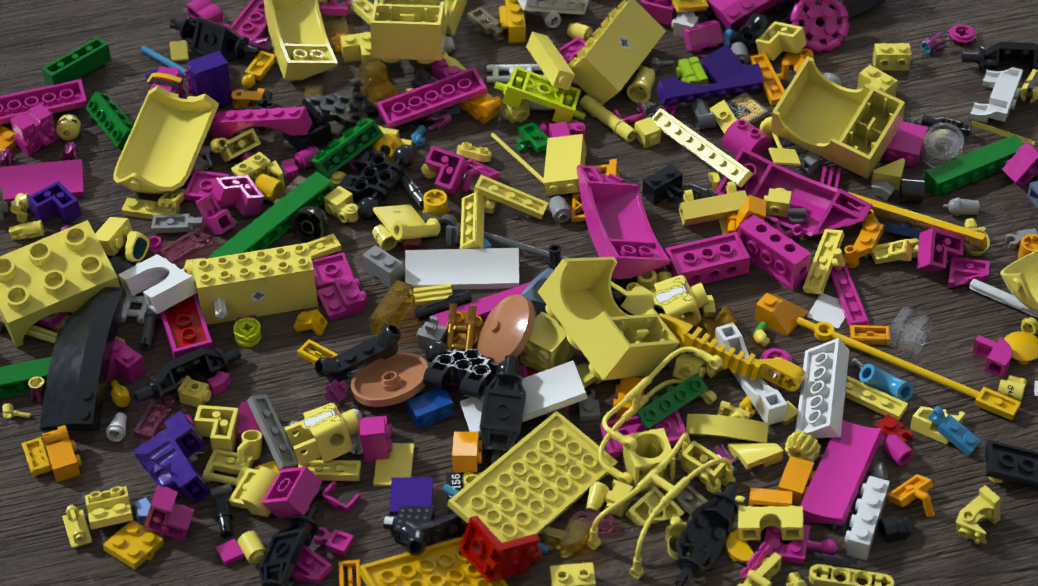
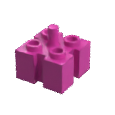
(34, 129)

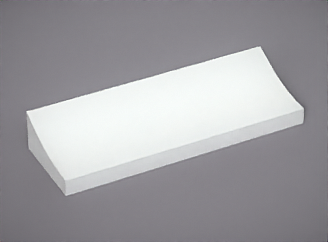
(463, 268)
(823, 390)
(544, 394)

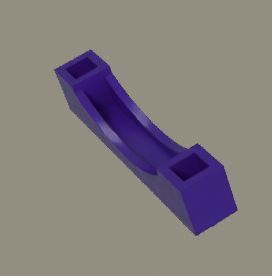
(675, 91)

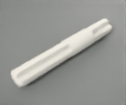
(1001, 296)

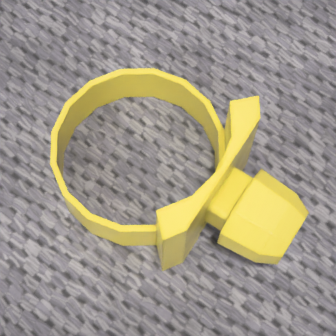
(971, 224)
(673, 531)

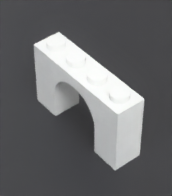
(170, 283)

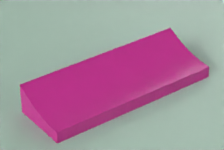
(54, 98)
(431, 98)
(35, 177)
(840, 474)

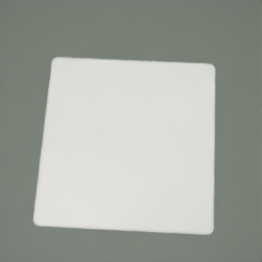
(827, 310)

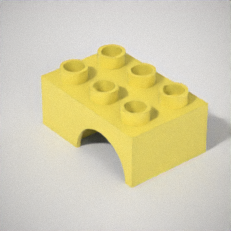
(409, 30)
(837, 121)
(52, 277)
(611, 340)

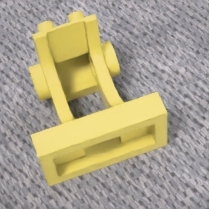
(982, 507)

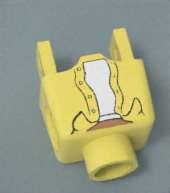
(680, 300)
(326, 434)

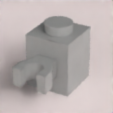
(431, 331)

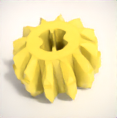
(802, 446)

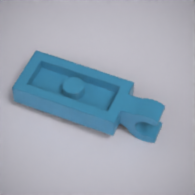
(954, 431)

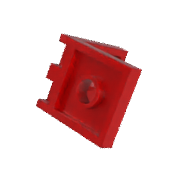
(494, 558)

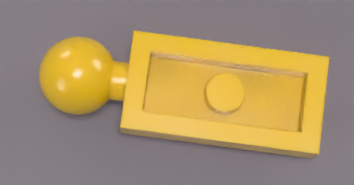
(258, 68)

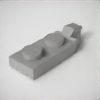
(175, 223)

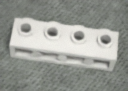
(866, 520)

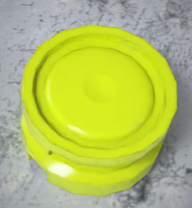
(247, 332)

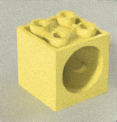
(546, 345)
(651, 450)

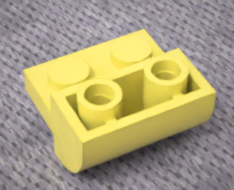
(253, 489)
(108, 507)

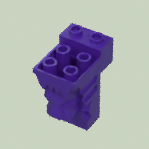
(169, 461)

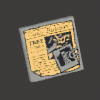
(747, 108)

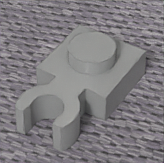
(1016, 239)
(589, 408)

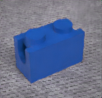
(430, 408)

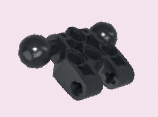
(377, 178)
(463, 368)

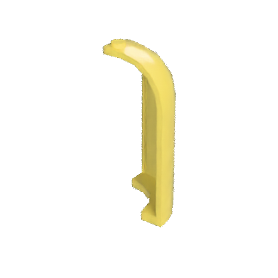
(164, 141)

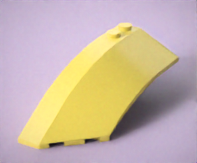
(298, 38)

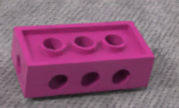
(774, 252)
(709, 259)

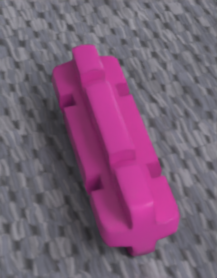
(756, 560)

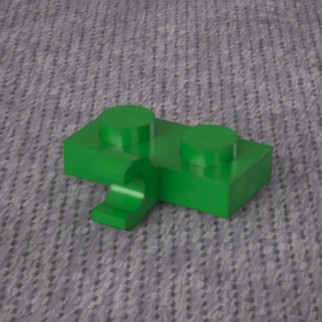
(532, 136)

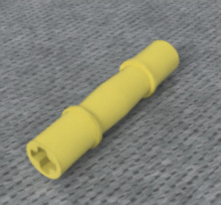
(608, 118)

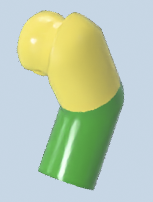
(759, 334)

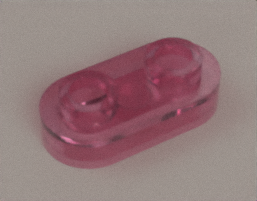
(589, 516)

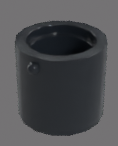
(912, 190)

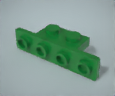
(671, 401)

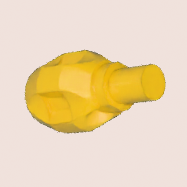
(119, 394)

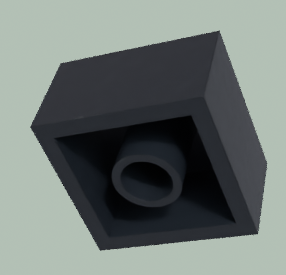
(317, 135)

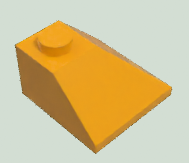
(778, 313)

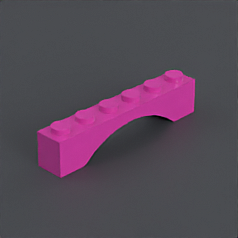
(288, 120)

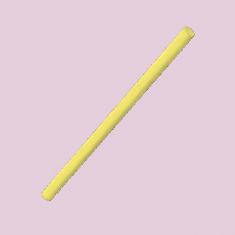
(517, 157)

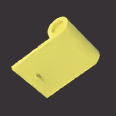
(406, 223)

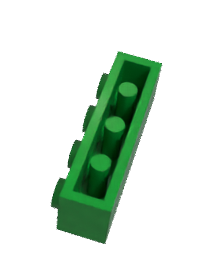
(77, 62)
(110, 118)
(347, 147)

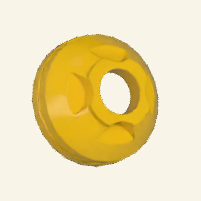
(388, 139)

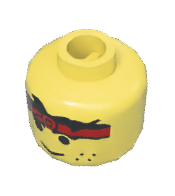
(68, 127)

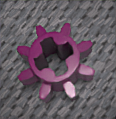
(336, 391)

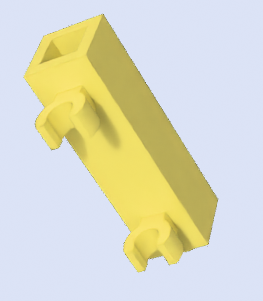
(711, 208)

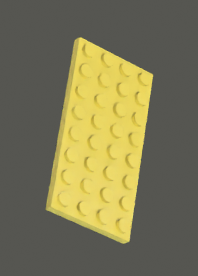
(533, 480)

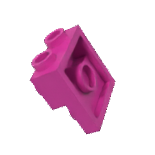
(342, 298)

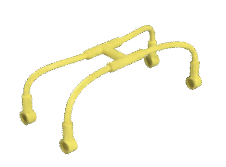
(638, 402)
(653, 476)

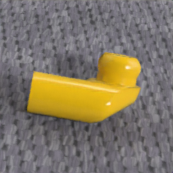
(746, 405)

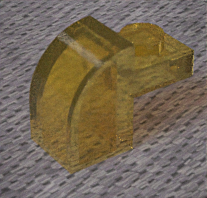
(709, 326)
(569, 542)

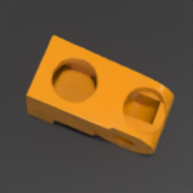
(247, 98)

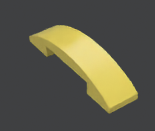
(727, 427)

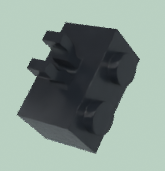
(663, 185)

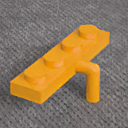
(772, 84)

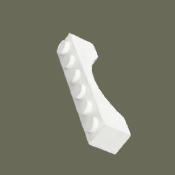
(765, 399)

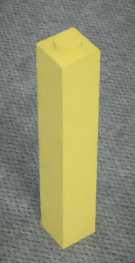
(550, 61)

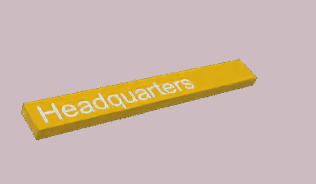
(924, 222)

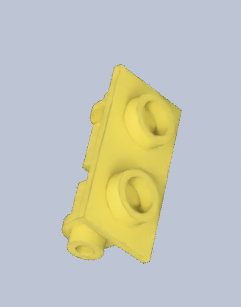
(76, 527)

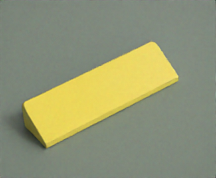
(472, 222)

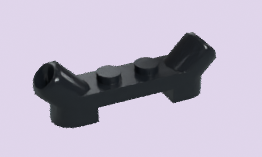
(381, 345)
(420, 535)

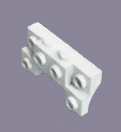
(1003, 96)

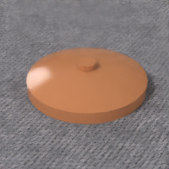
(507, 328)
(389, 380)

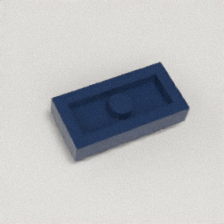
(903, 229)

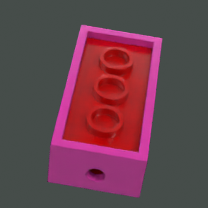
(186, 327)

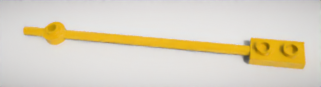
(985, 399)

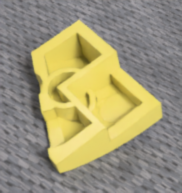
(643, 508)

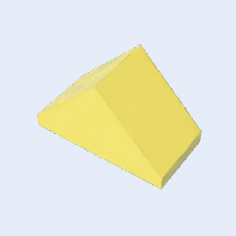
(890, 173)

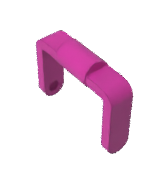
(634, 118)
(336, 503)

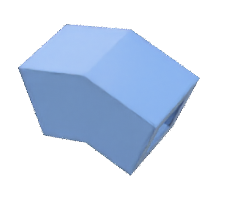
(142, 509)

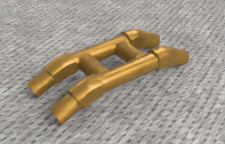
(453, 328)

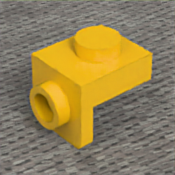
(311, 320)

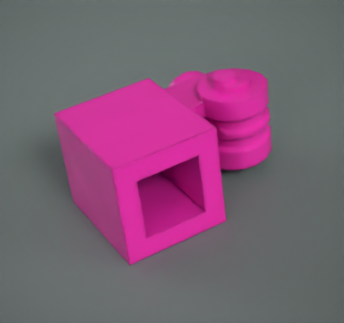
(563, 129)

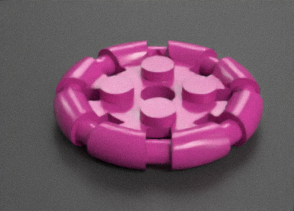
(829, 26)

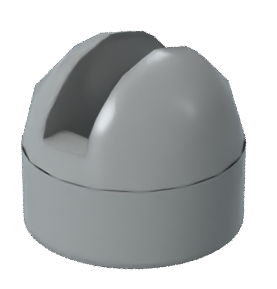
(879, 471)

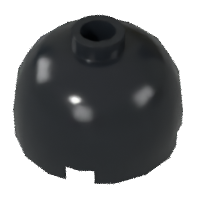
(310, 223)

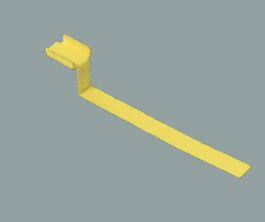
(999, 131)
(714, 179)

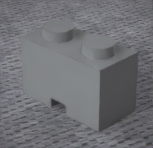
(382, 265)

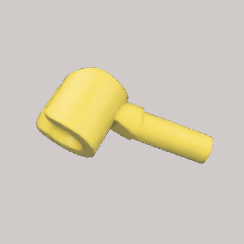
(9, 412)

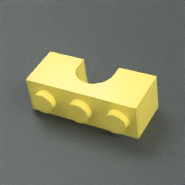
(754, 519)

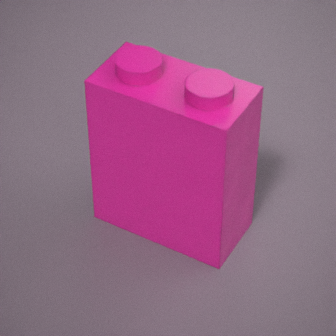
(906, 144)

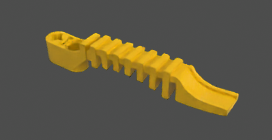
(774, 370)

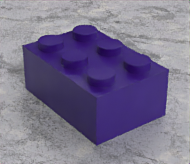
(211, 77)

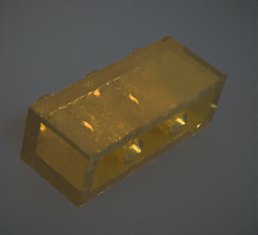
(392, 307)

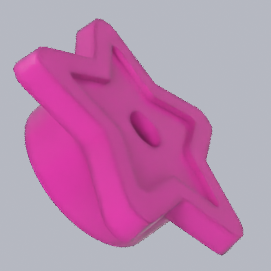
(155, 244)

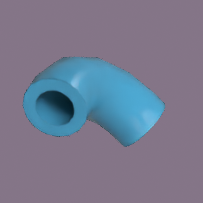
(886, 382)

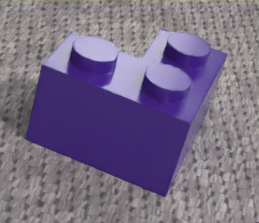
(54, 201)

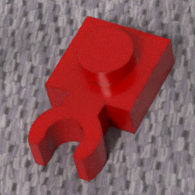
(891, 426)

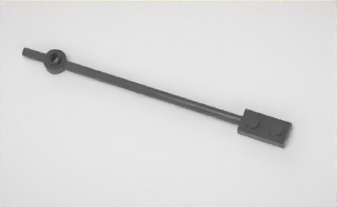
(448, 219)

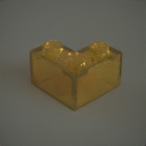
(374, 81)

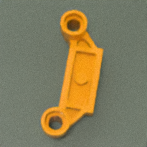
(865, 242)

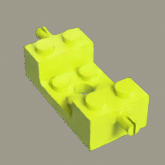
(530, 86)

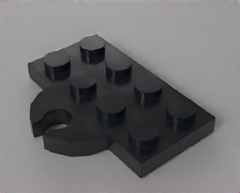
(342, 108)

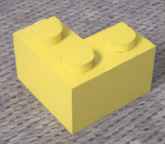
(781, 38)
(356, 47)
(877, 79)
(219, 425)

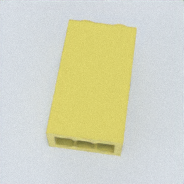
(561, 162)

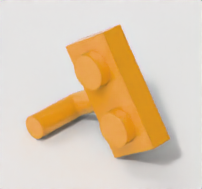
(912, 489)

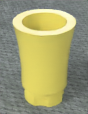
(642, 85)

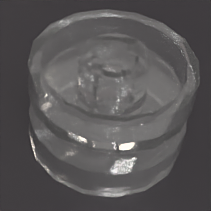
(942, 143)
(910, 331)

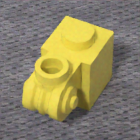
(341, 205)

